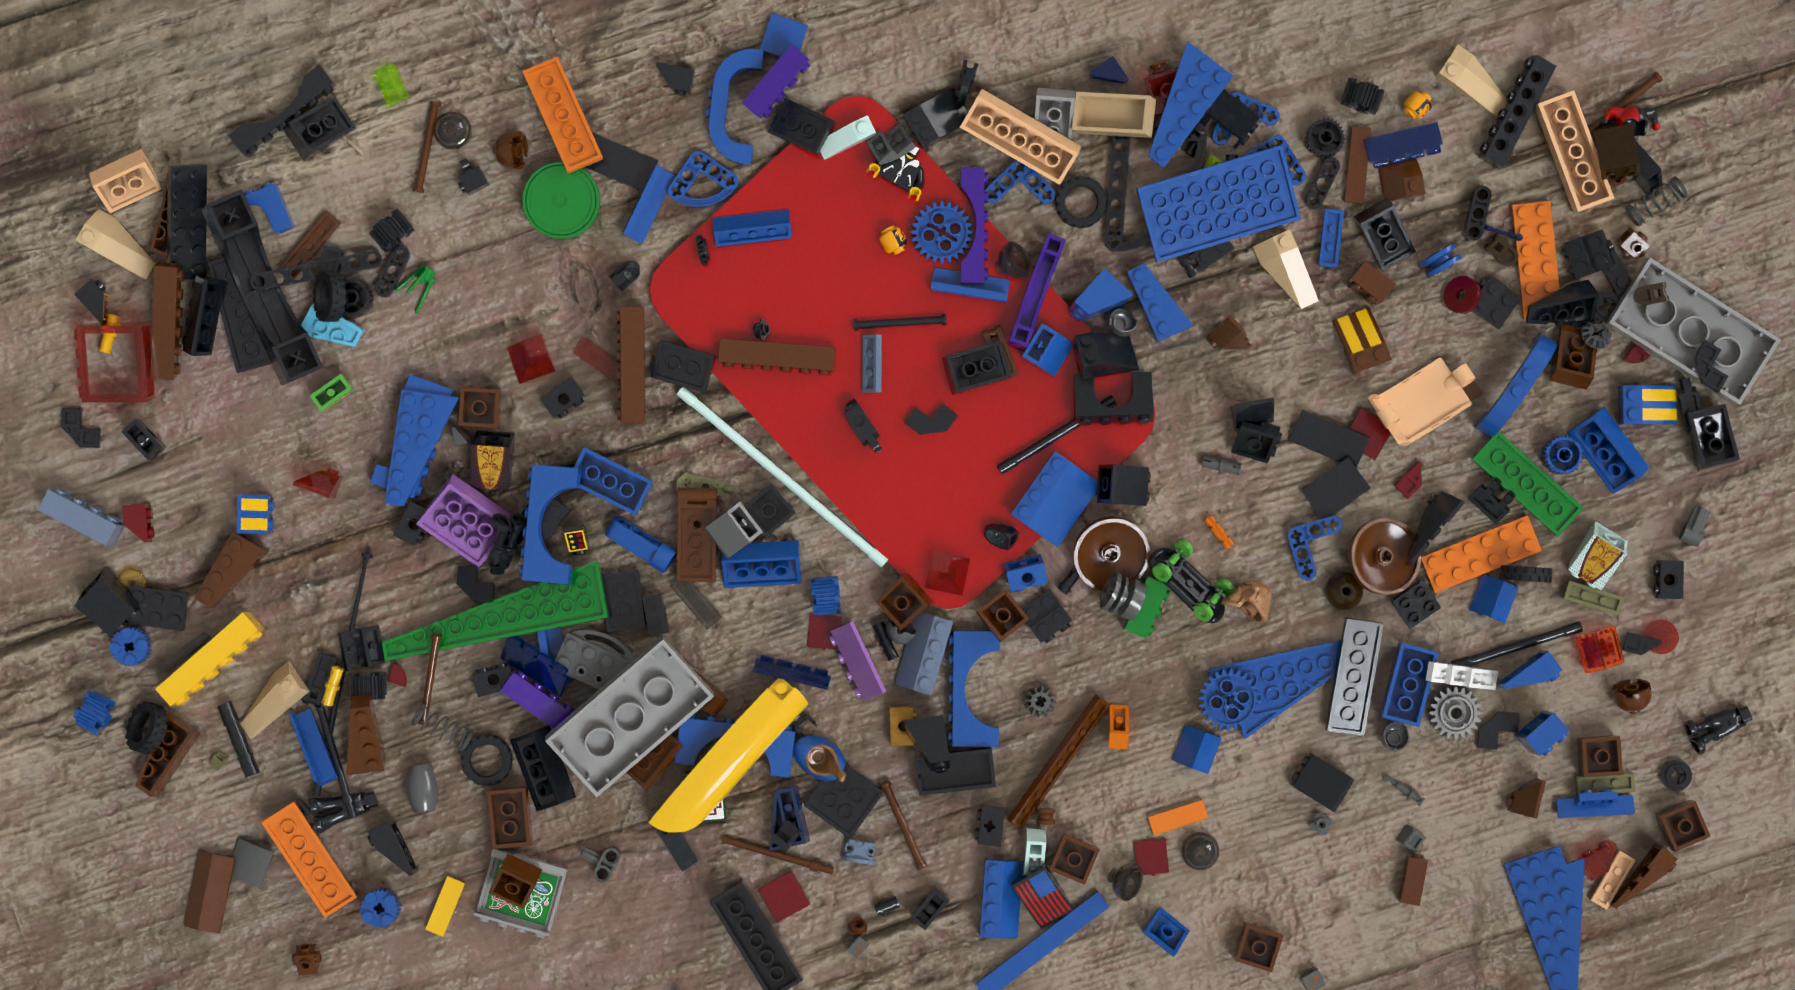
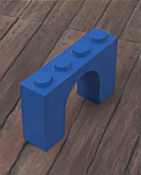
(273, 203)

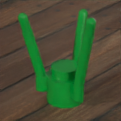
(424, 275)

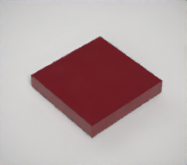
(1373, 427)
(784, 896)

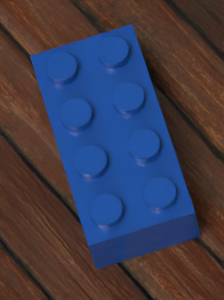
(612, 481)
(1407, 685)

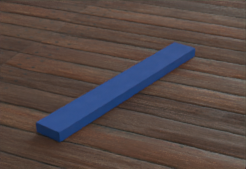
(1044, 943)

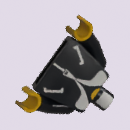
(903, 172)

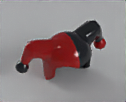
(1632, 115)

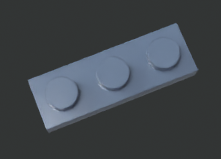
(872, 363)

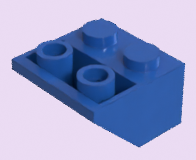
(1047, 350)

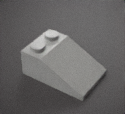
(1056, 109)

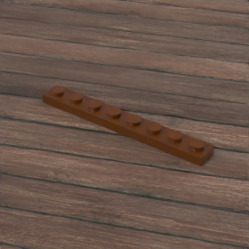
(1058, 762)

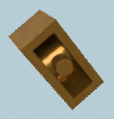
(899, 714)

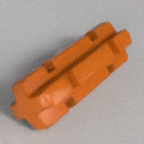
(1218, 531)

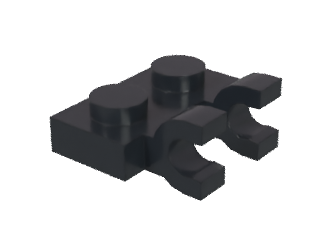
(965, 82)
(1489, 504)

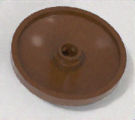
(1108, 547)
(1380, 554)

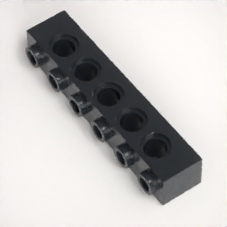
(1543, 71)

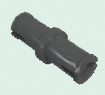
(1221, 465)

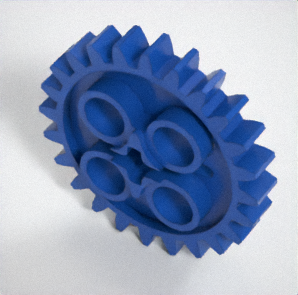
(932, 248)
(1238, 685)

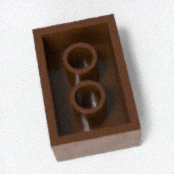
(510, 817)

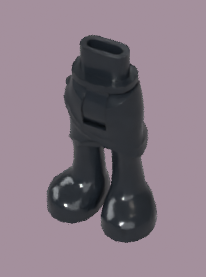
(502, 551)

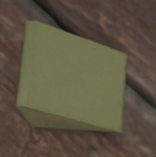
(218, 760)

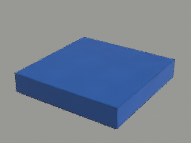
(781, 34)

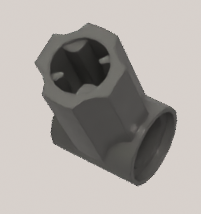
(1693, 531)

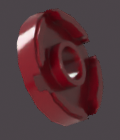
(1452, 292)

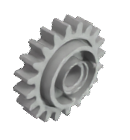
(1466, 718)

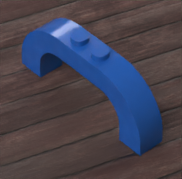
(737, 62)
(1518, 387)

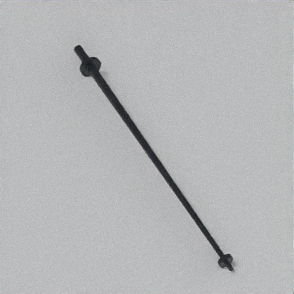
(332, 718)

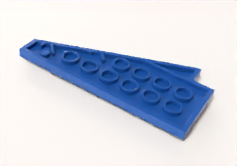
(1280, 680)
(1552, 907)

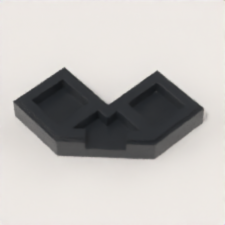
(1704, 360)
(72, 425)
(924, 425)
(478, 592)
(1499, 722)

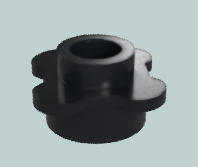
(761, 329)

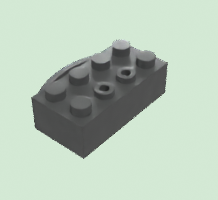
(590, 659)

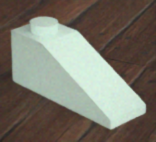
(848, 137)
(1034, 849)

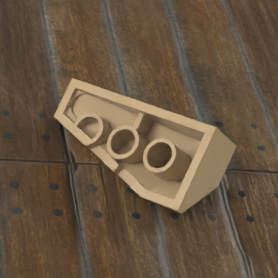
(1284, 263)
(277, 696)

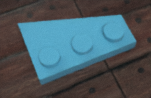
(339, 332)

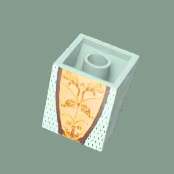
(1598, 556)

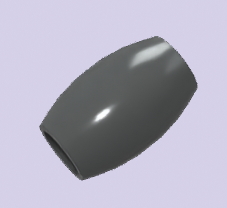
(421, 788)

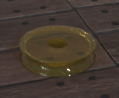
(132, 573)

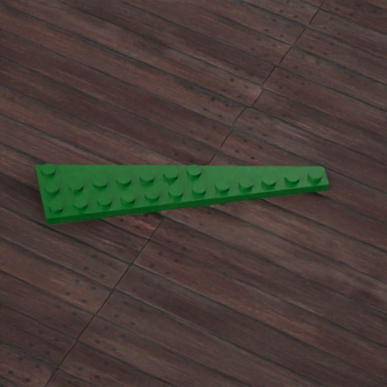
(515, 614)

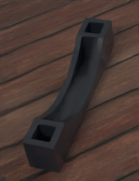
(313, 87)

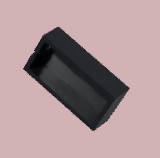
(967, 771)

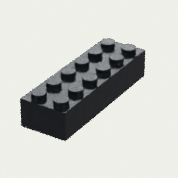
(756, 938)

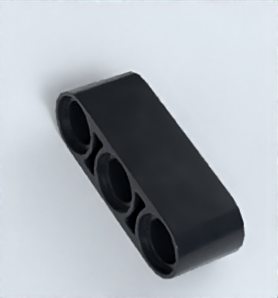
(1471, 221)

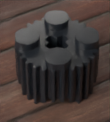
(1362, 95)
(1314, 142)
(391, 230)
(363, 301)
(367, 684)

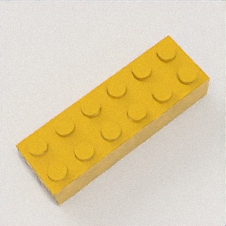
(210, 658)

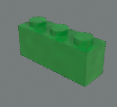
(1151, 609)

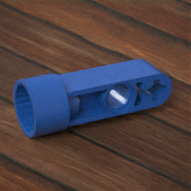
(640, 543)

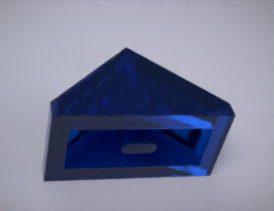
(1109, 71)

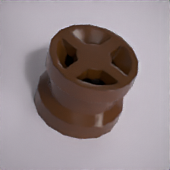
(1045, 816)

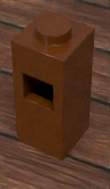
(1413, 879)

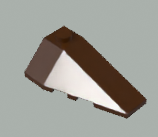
(1229, 336)
(1651, 868)

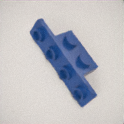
(1595, 804)

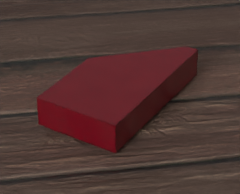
(1410, 481)

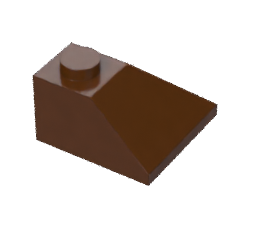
(1402, 180)
(1527, 798)

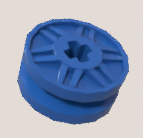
(1440, 260)

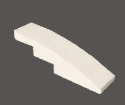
(1462, 675)

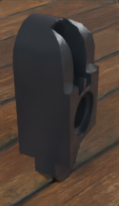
(862, 425)

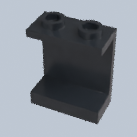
(1232, 116)

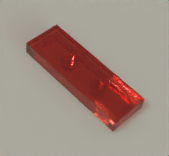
(598, 359)

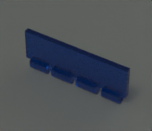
(1405, 141)
(535, 665)
(798, 674)

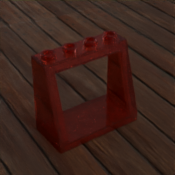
(143, 358)

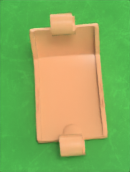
(1423, 401)

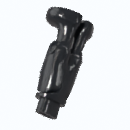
(1721, 725)

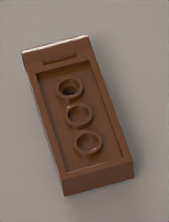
(694, 546)

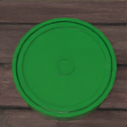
(561, 202)

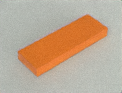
(1178, 817)

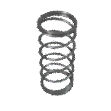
(1635, 210)
(466, 736)

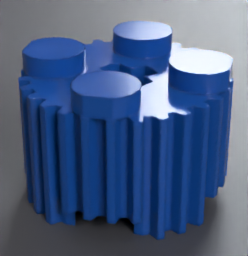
(1551, 453)
(825, 595)
(120, 646)
(94, 712)
(389, 901)

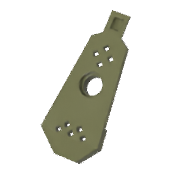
(697, 481)

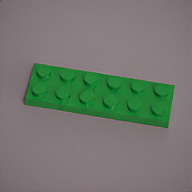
(1529, 483)

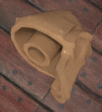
(1252, 599)

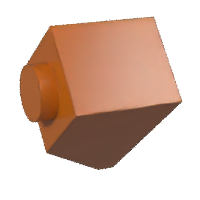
(1118, 727)

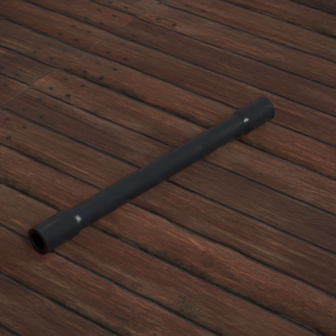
(1013, 461)
(1564, 631)

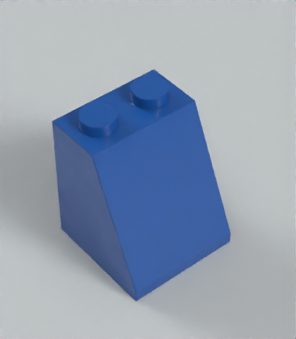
(1099, 297)

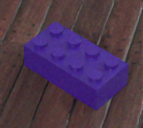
(776, 81)

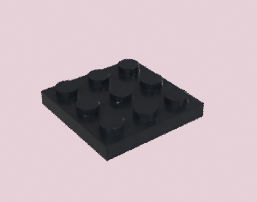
(844, 803)

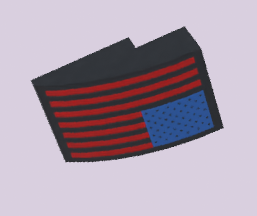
(1042, 896)

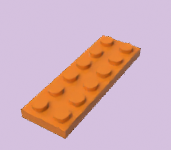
(562, 115)
(1536, 252)
(1480, 554)
(309, 859)

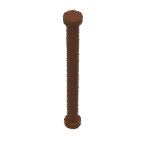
(1629, 99)
(426, 147)
(436, 638)
(903, 825)

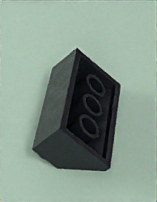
(203, 315)
(542, 770)

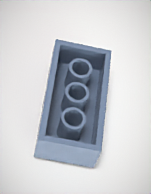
(81, 517)

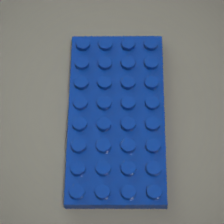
(1218, 203)

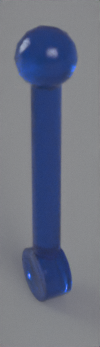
(1518, 237)

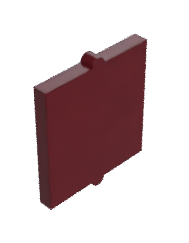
(820, 630)
(1152, 856)

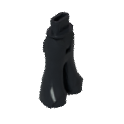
(362, 803)

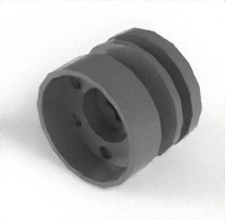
(1122, 596)

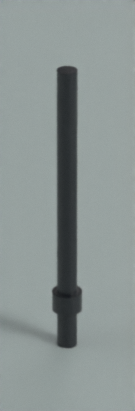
(347, 799)

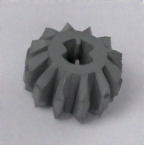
(1034, 698)

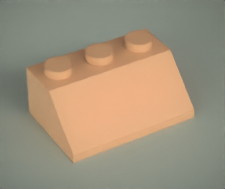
(125, 181)

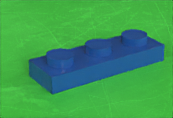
(1331, 238)

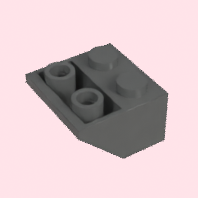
(733, 530)

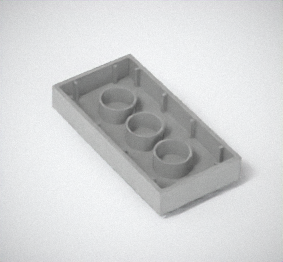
(1679, 326)
(629, 716)

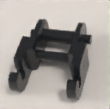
(797, 727)

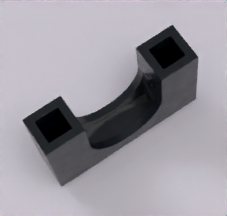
(1138, 409)

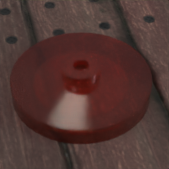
(1663, 631)

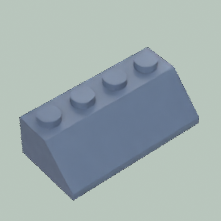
(924, 654)

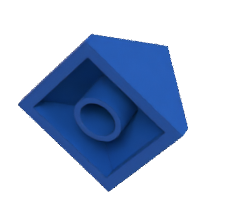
(1493, 598)
(1196, 749)
(1165, 931)

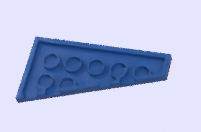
(416, 434)

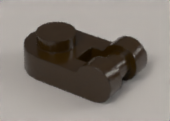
(1507, 255)
(1645, 296)

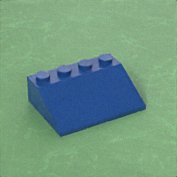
(1055, 499)

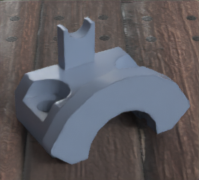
(859, 852)

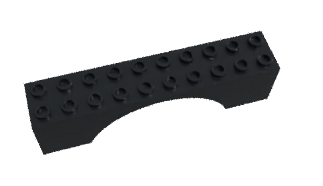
(244, 255)

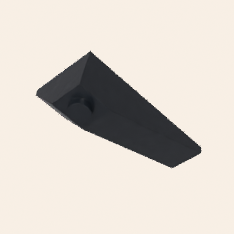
(1569, 305)

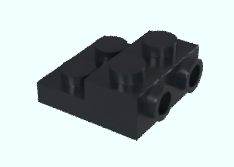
(1588, 254)
(1495, 302)
(1257, 441)
(1046, 617)

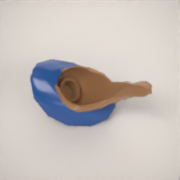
(820, 758)

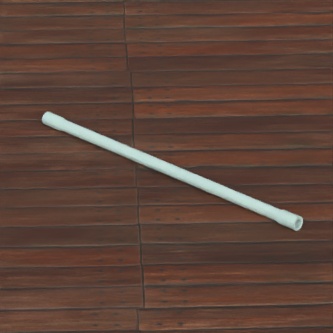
(692, 400)

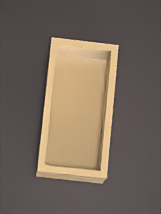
(1114, 114)

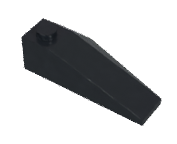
(1438, 512)

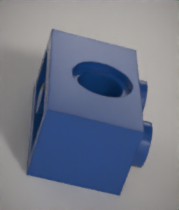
(1032, 565)

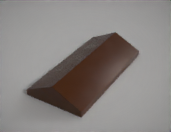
(209, 892)

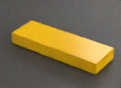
(445, 906)

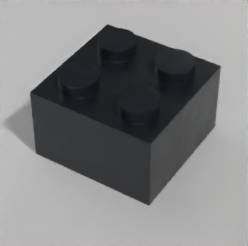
(769, 510)

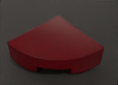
(1636, 355)
(398, 675)

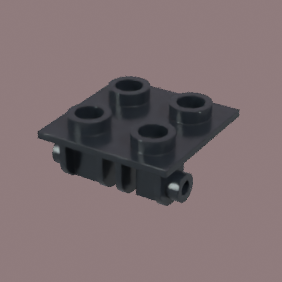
(1416, 604)

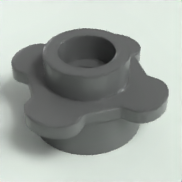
(1318, 819)

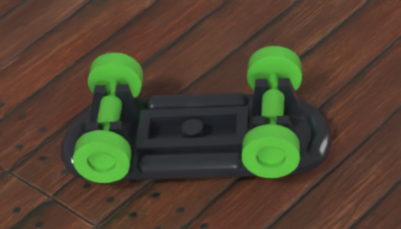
(1188, 583)

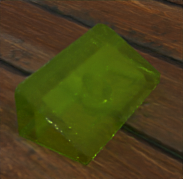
(391, 84)

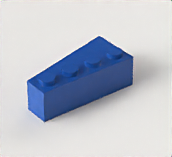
(1157, 305)

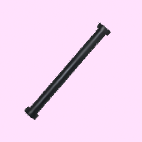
(899, 322)

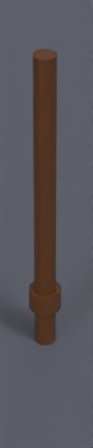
(814, 865)

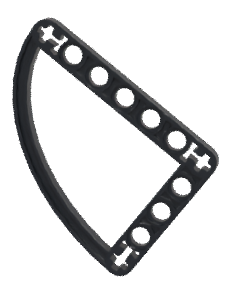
(1123, 176)

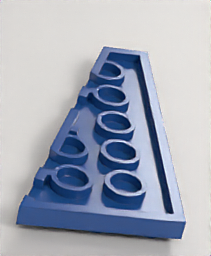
(1191, 95)

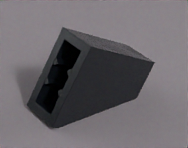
(1650, 174)

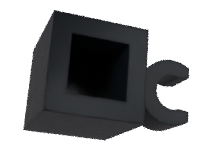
(473, 179)

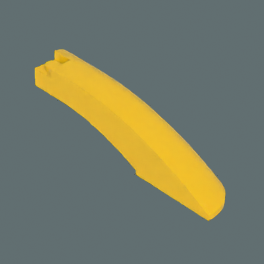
(730, 758)

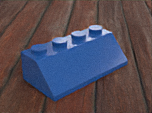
(1609, 450)
(763, 565)
(999, 900)

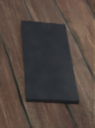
(623, 164)
(1328, 438)

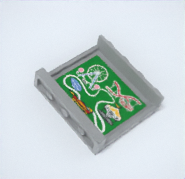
(541, 906)

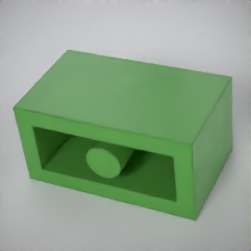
(332, 392)

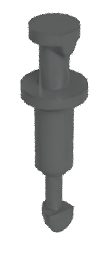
(1405, 790)

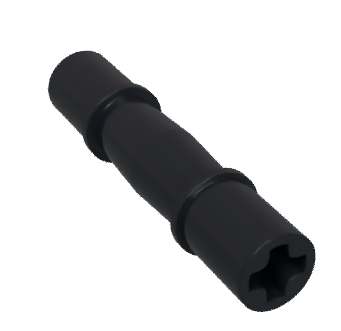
(238, 739)

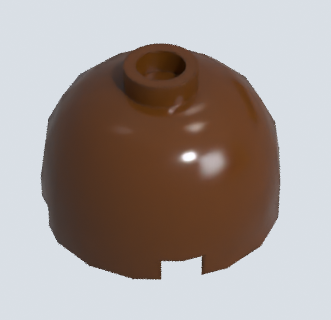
(511, 149)
(1632, 696)

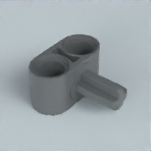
(601, 861)

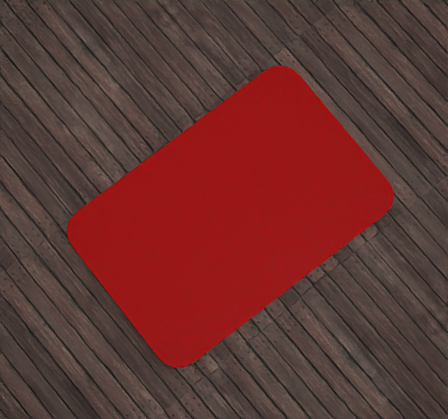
(811, 287)

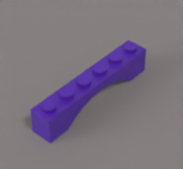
(973, 187)
(1036, 291)

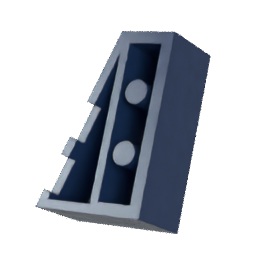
(788, 807)

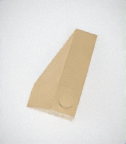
(1469, 78)
(110, 239)

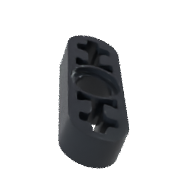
(1311, 193)
(390, 286)

